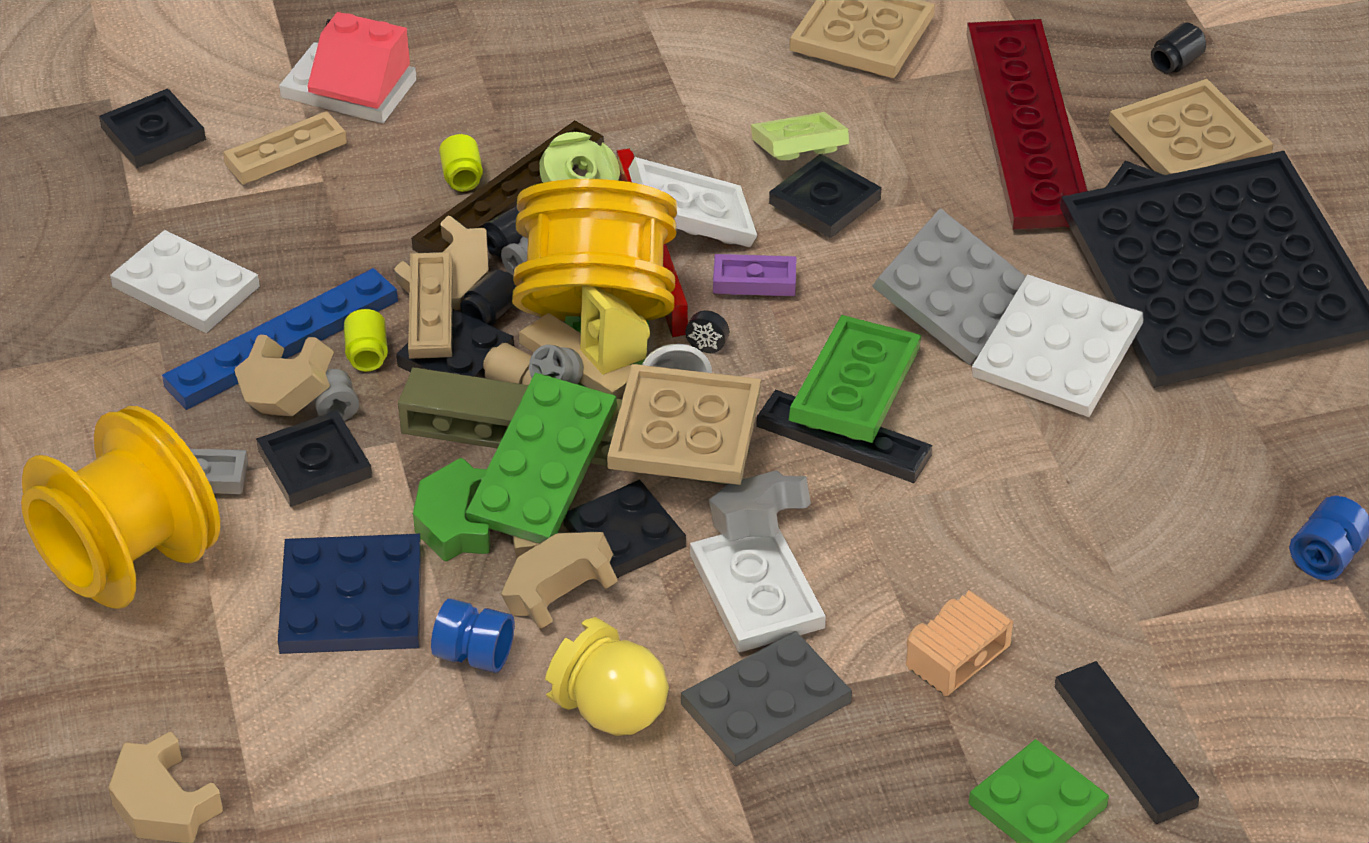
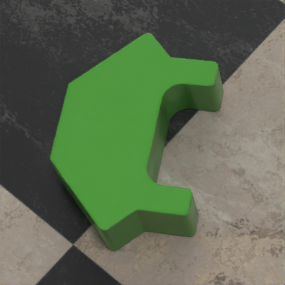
(442, 509)

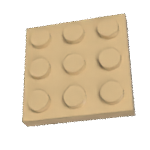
(863, 32)
(1188, 129)
(685, 424)

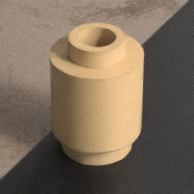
(507, 364)

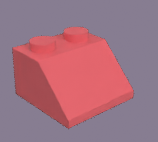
(359, 60)

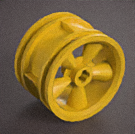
(597, 237)

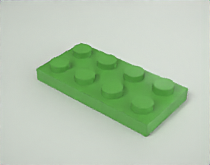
(855, 378)
(542, 458)

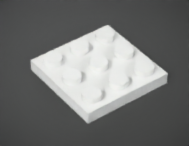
(1057, 345)

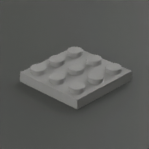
(951, 285)

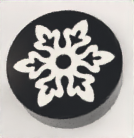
(707, 331)

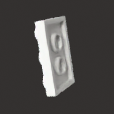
(295, 88)
(703, 203)
(185, 281)
(757, 589)

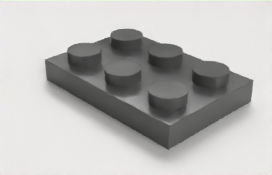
(765, 698)

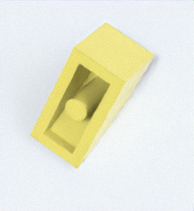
(611, 331)

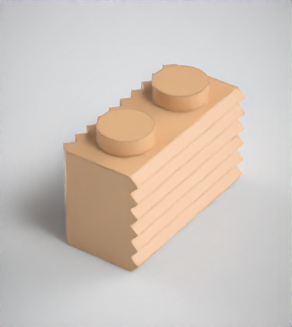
(958, 642)

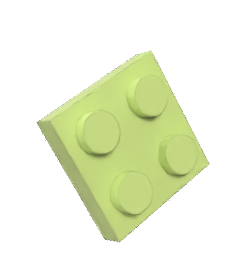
(800, 134)

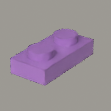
(754, 275)

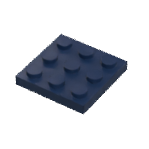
(350, 594)

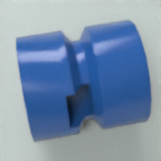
(1330, 537)
(465, 633)

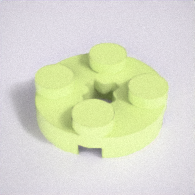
(577, 149)

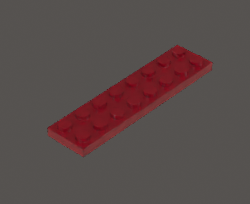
(1026, 120)

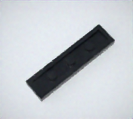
(888, 453)
(1126, 742)

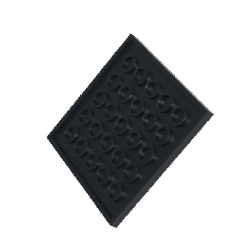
(1222, 266)

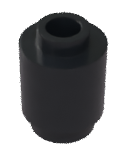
(1178, 48)
(502, 231)
(489, 297)

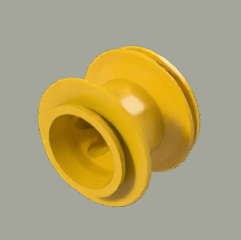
(124, 503)

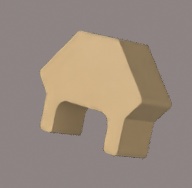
(468, 256)
(281, 384)
(554, 570)
(152, 799)

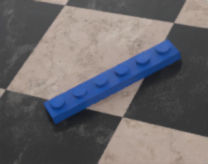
(316, 318)

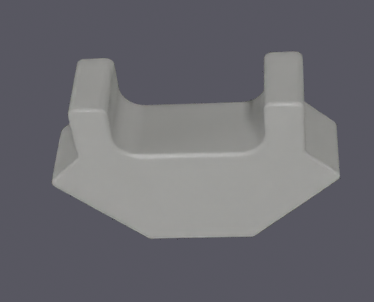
(753, 505)

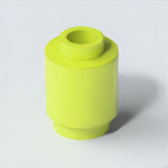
(461, 162)
(365, 339)

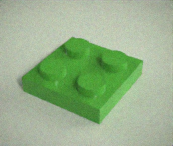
(1038, 797)

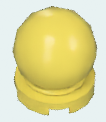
(609, 680)

